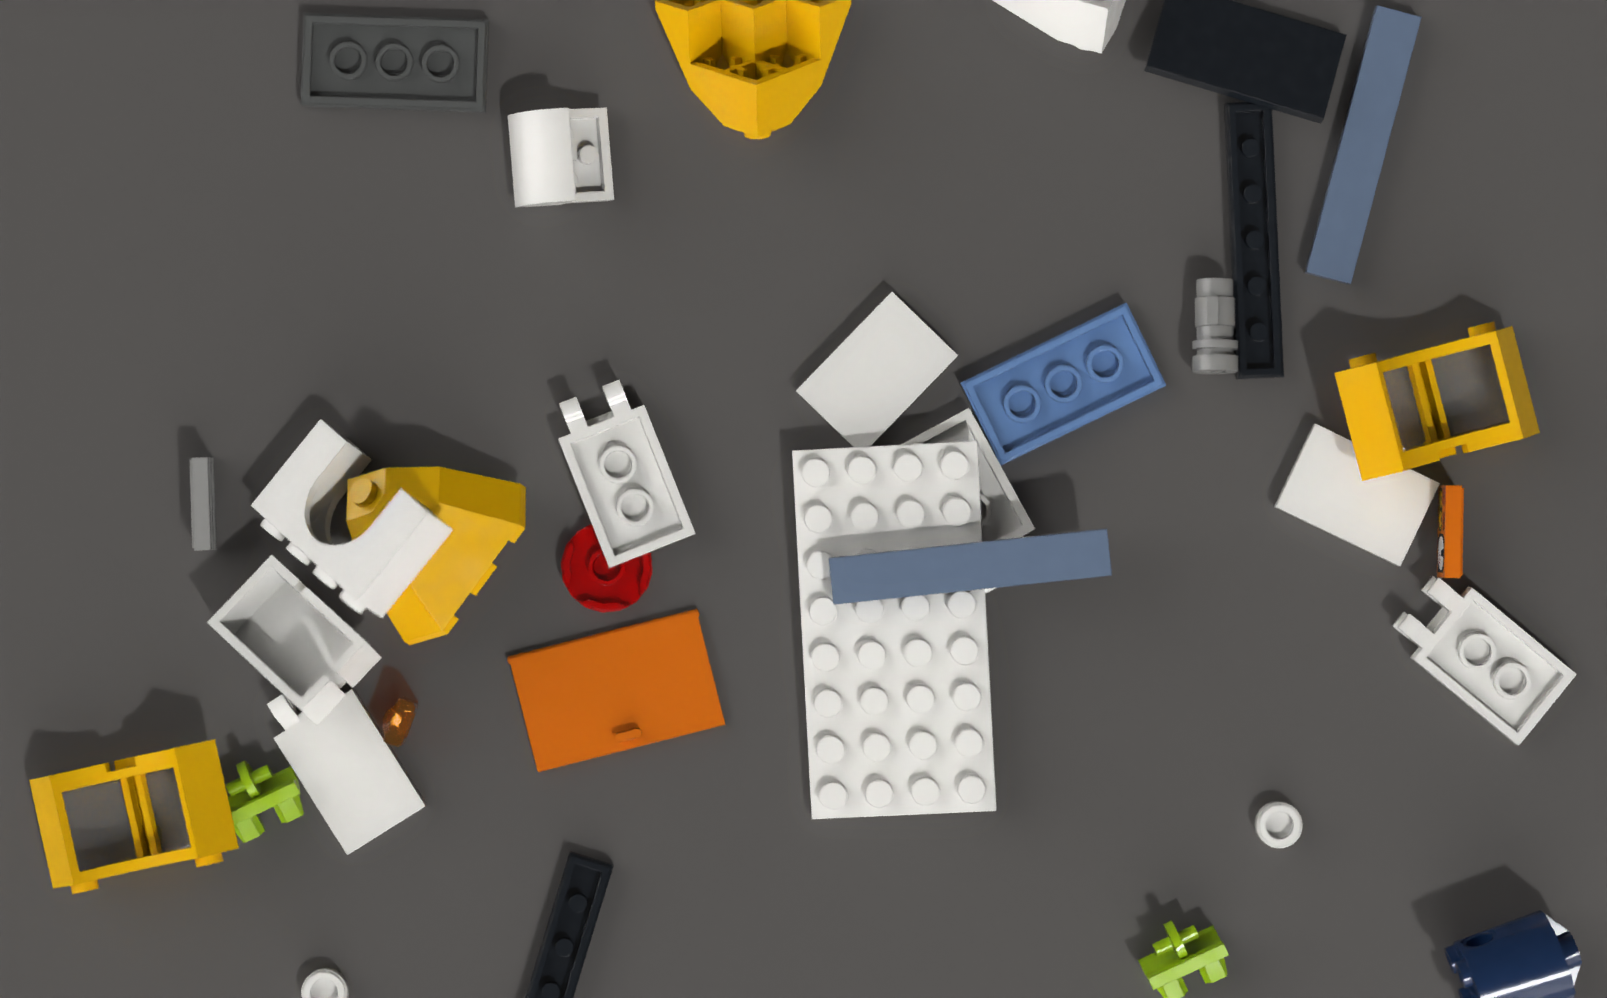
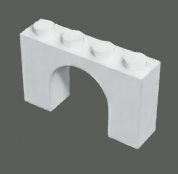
(301, 506)

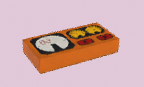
(1450, 531)

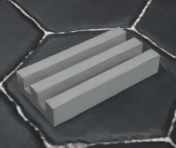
(203, 503)

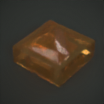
(399, 720)

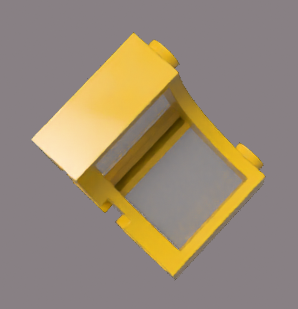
(1435, 395)
(135, 820)

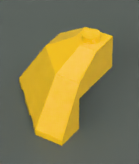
(753, 57)
(483, 519)

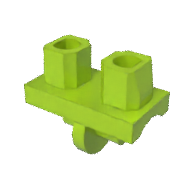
(258, 792)
(1181, 955)

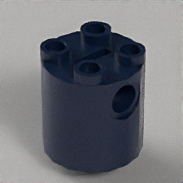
(1517, 960)

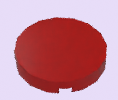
(597, 585)

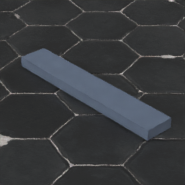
(1363, 145)
(970, 566)

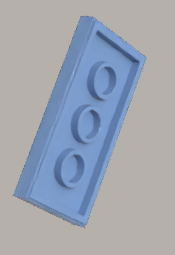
(1063, 384)

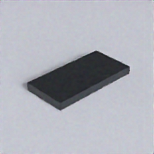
(1247, 55)

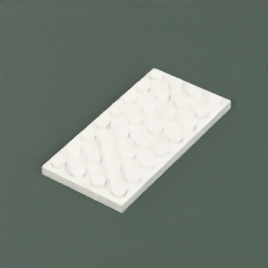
(896, 681)

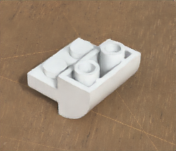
(560, 156)

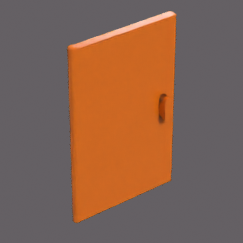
(597, 689)

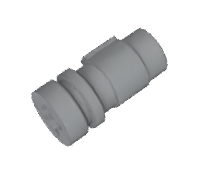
(1214, 327)

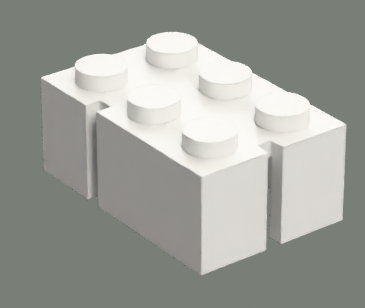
(294, 639)

